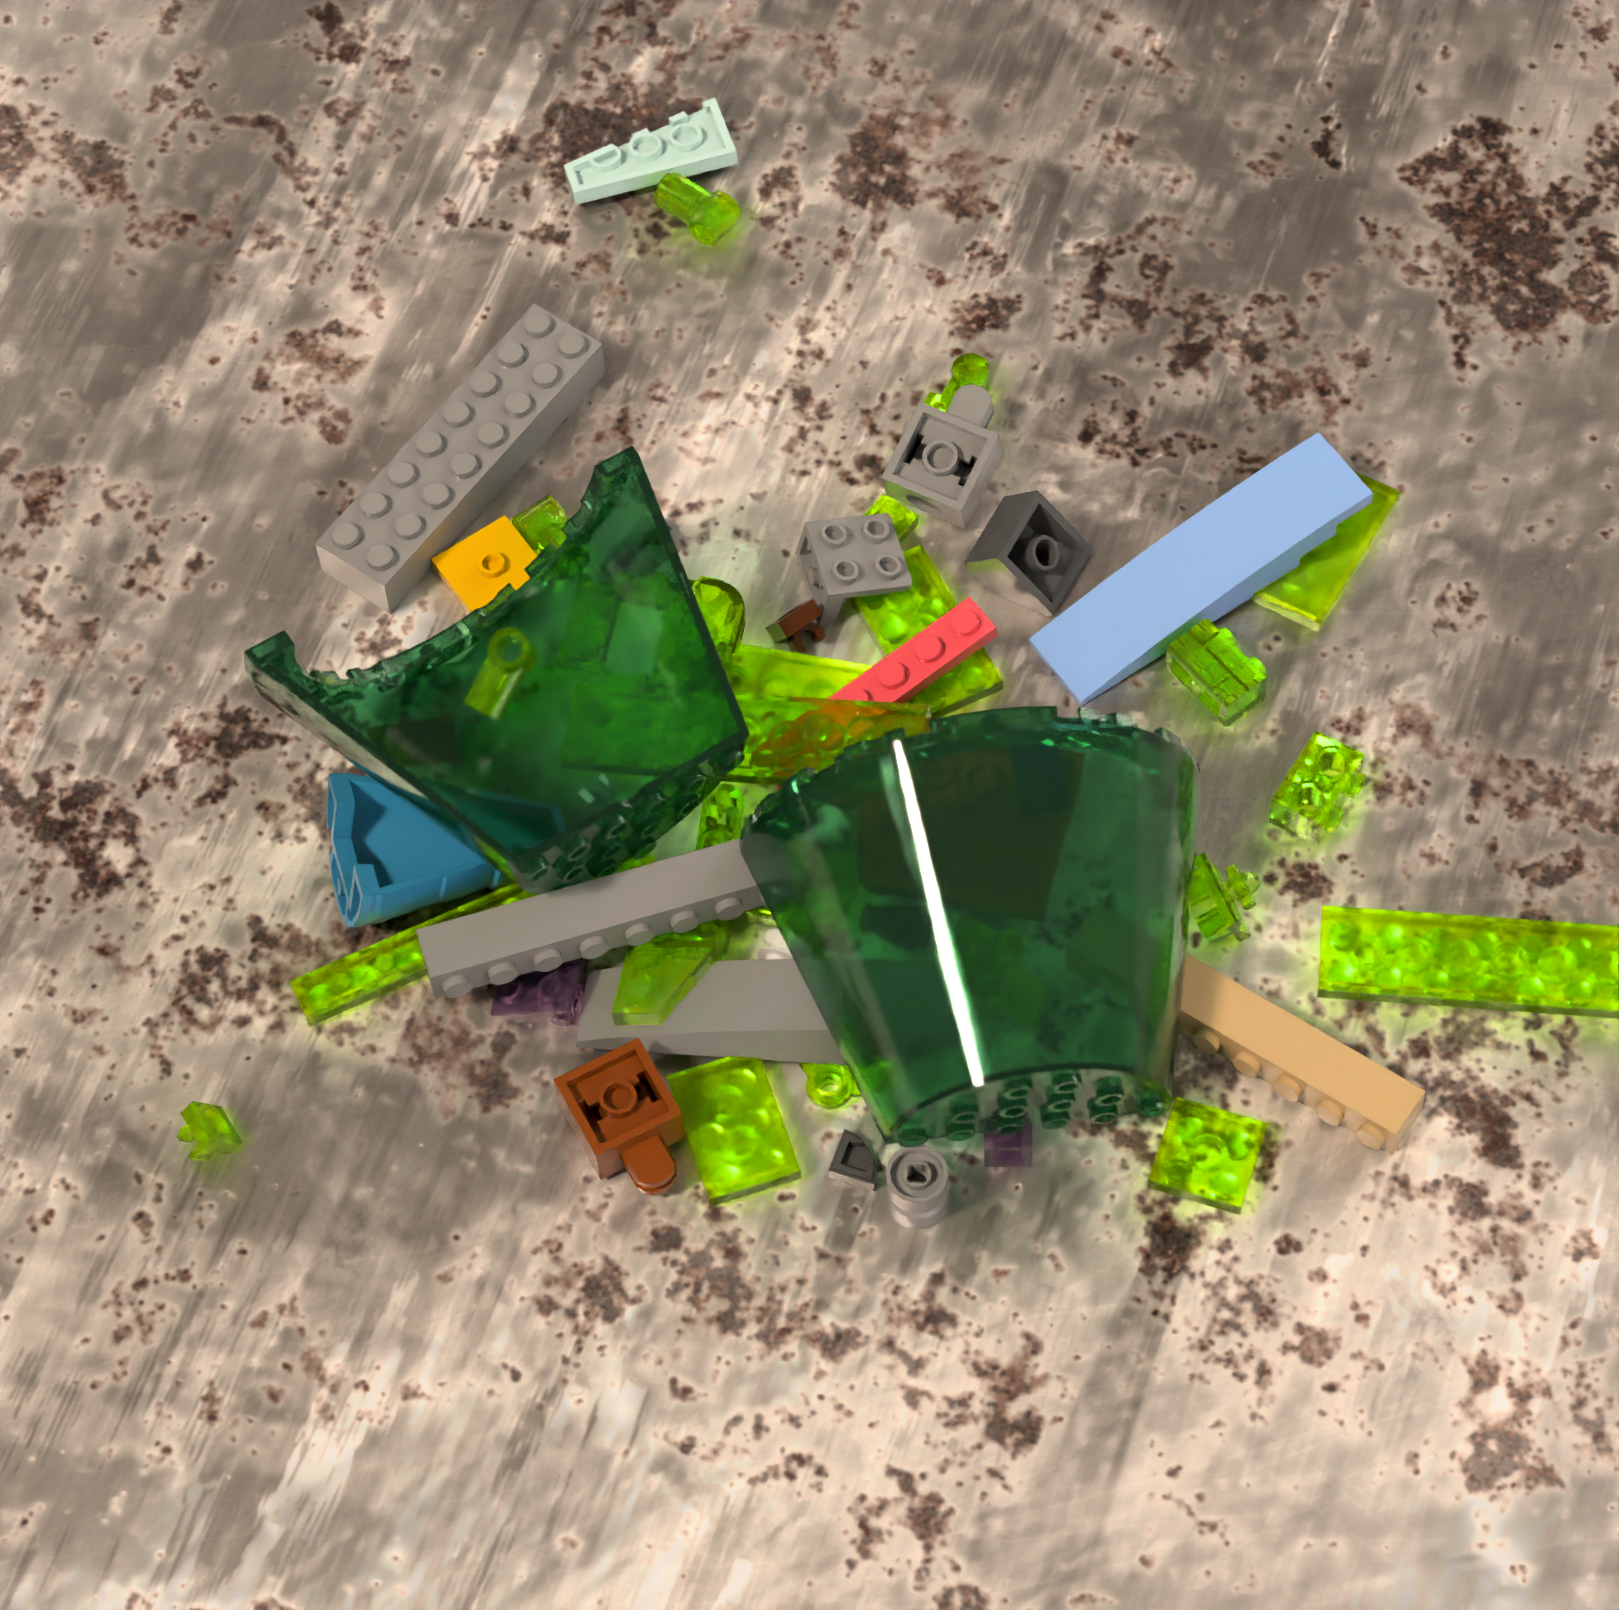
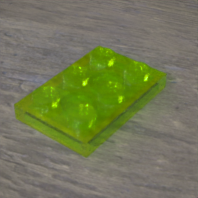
(734, 1128)

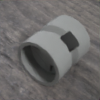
(917, 1187)

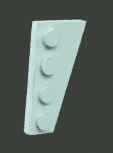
(683, 146)

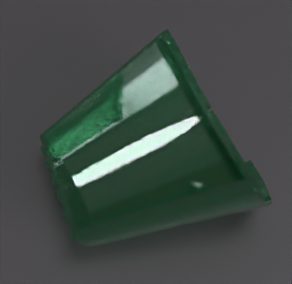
(604, 735)
(992, 915)

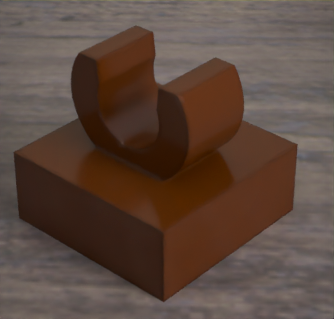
(794, 623)

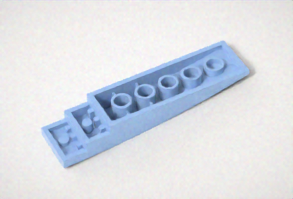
(1202, 568)

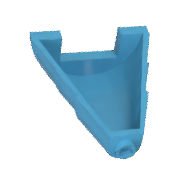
(393, 857)

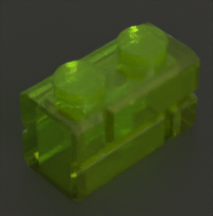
(1217, 671)

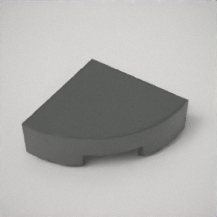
(853, 1162)

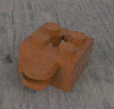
(624, 1116)

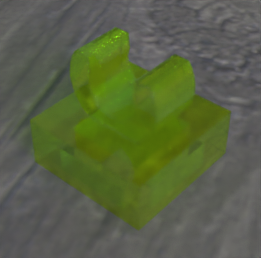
(210, 1128)

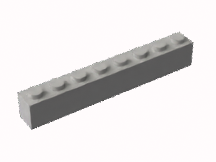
(587, 919)

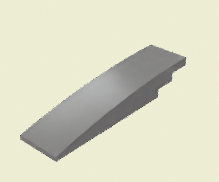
(731, 1011)

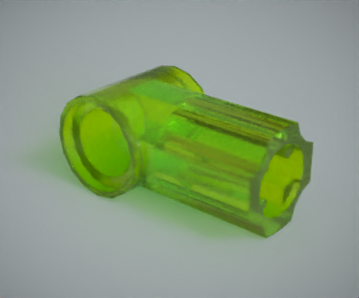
(704, 213)
(541, 524)
(500, 679)

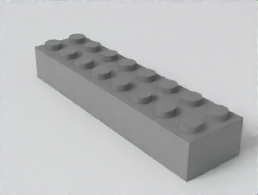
(461, 458)

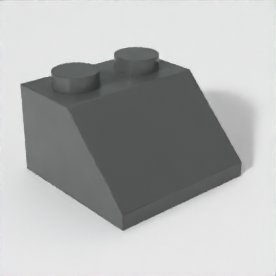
(1029, 553)

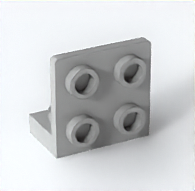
(850, 560)

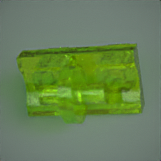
(1225, 917)

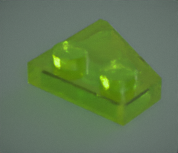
(658, 977)

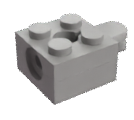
(946, 457)

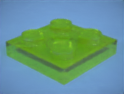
(1207, 1155)

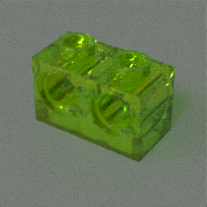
(1310, 786)

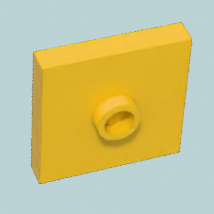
(485, 564)

